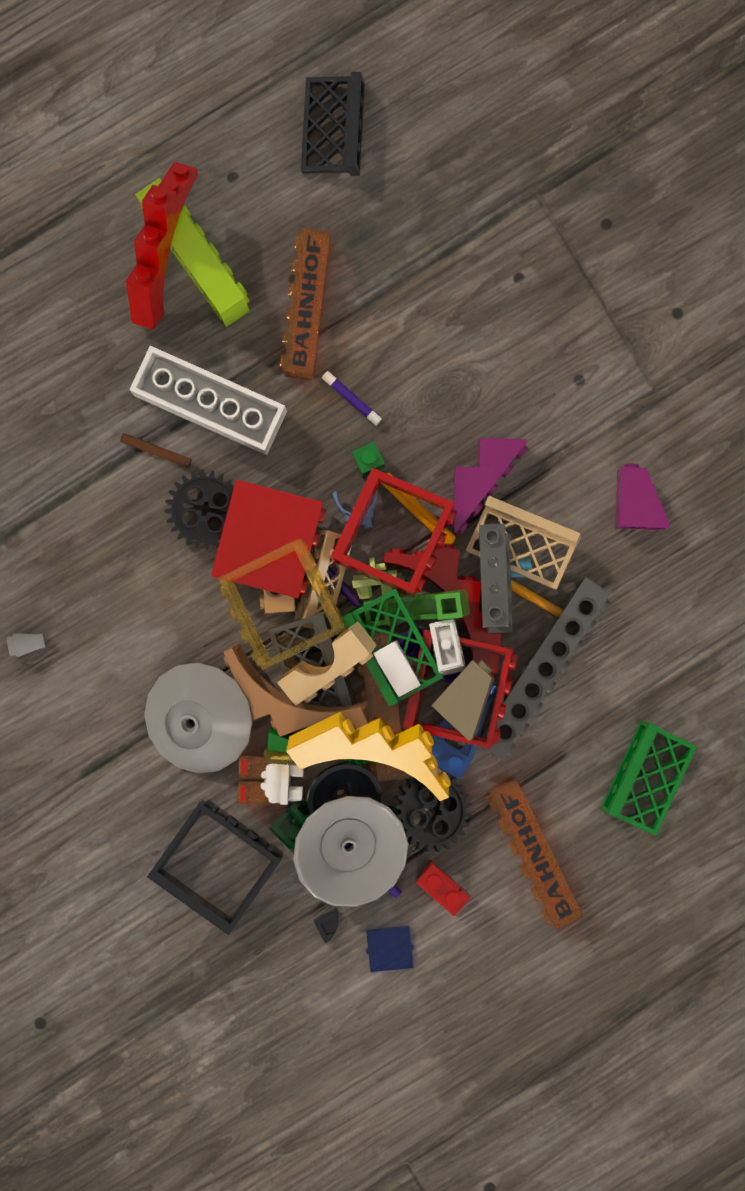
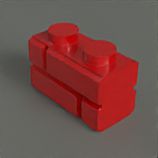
(442, 888)

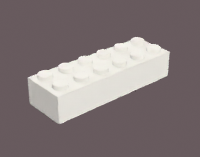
(208, 400)

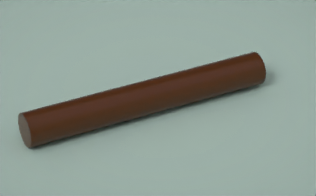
(155, 450)

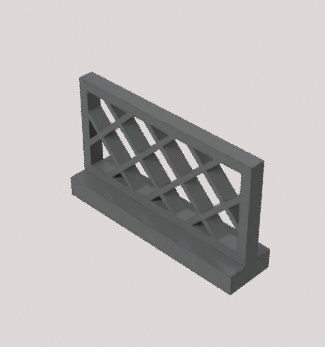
(342, 687)

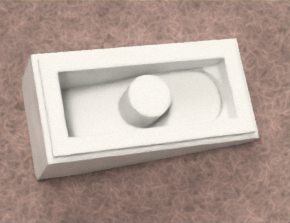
(447, 647)
(397, 668)

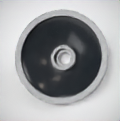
(351, 777)

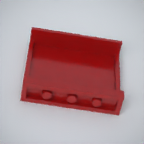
(261, 522)

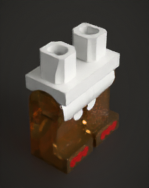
(274, 788)

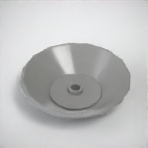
(215, 706)
(354, 873)

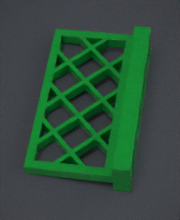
(374, 667)
(633, 764)

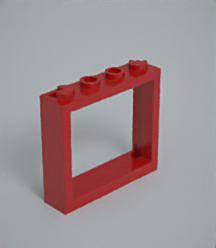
(358, 514)
(499, 709)

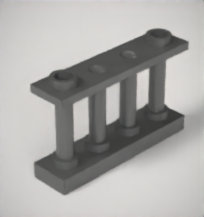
(495, 579)

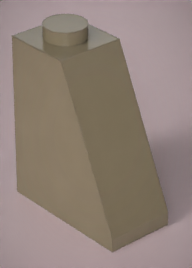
(466, 698)

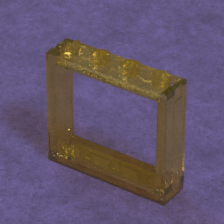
(241, 614)

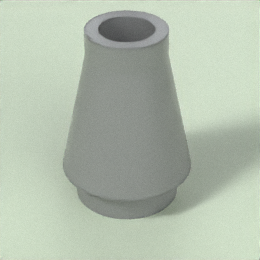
(21, 644)

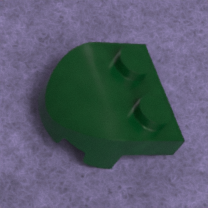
(290, 824)

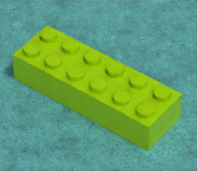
(205, 267)

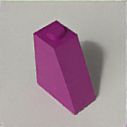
(638, 501)

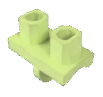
(364, 584)

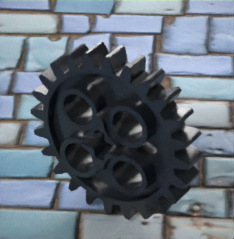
(208, 487)
(451, 819)

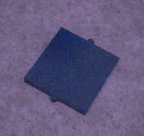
(389, 948)

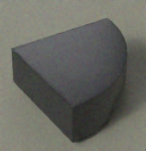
(327, 924)

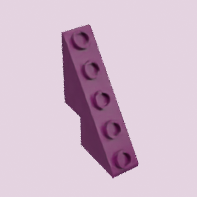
(474, 483)

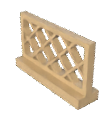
(536, 525)

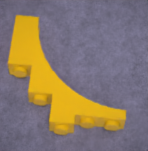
(337, 739)

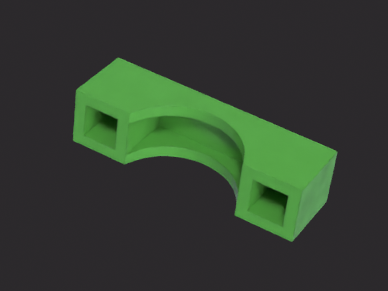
(423, 606)

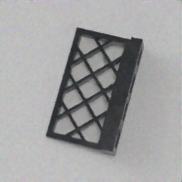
(353, 128)

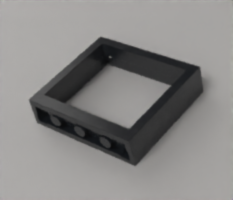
(190, 897)

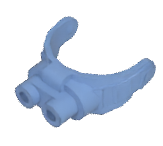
(367, 522)

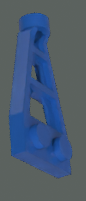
(457, 760)

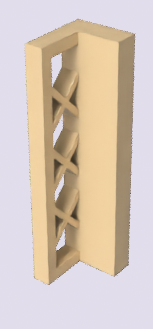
(308, 603)

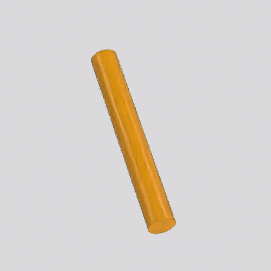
(535, 598)

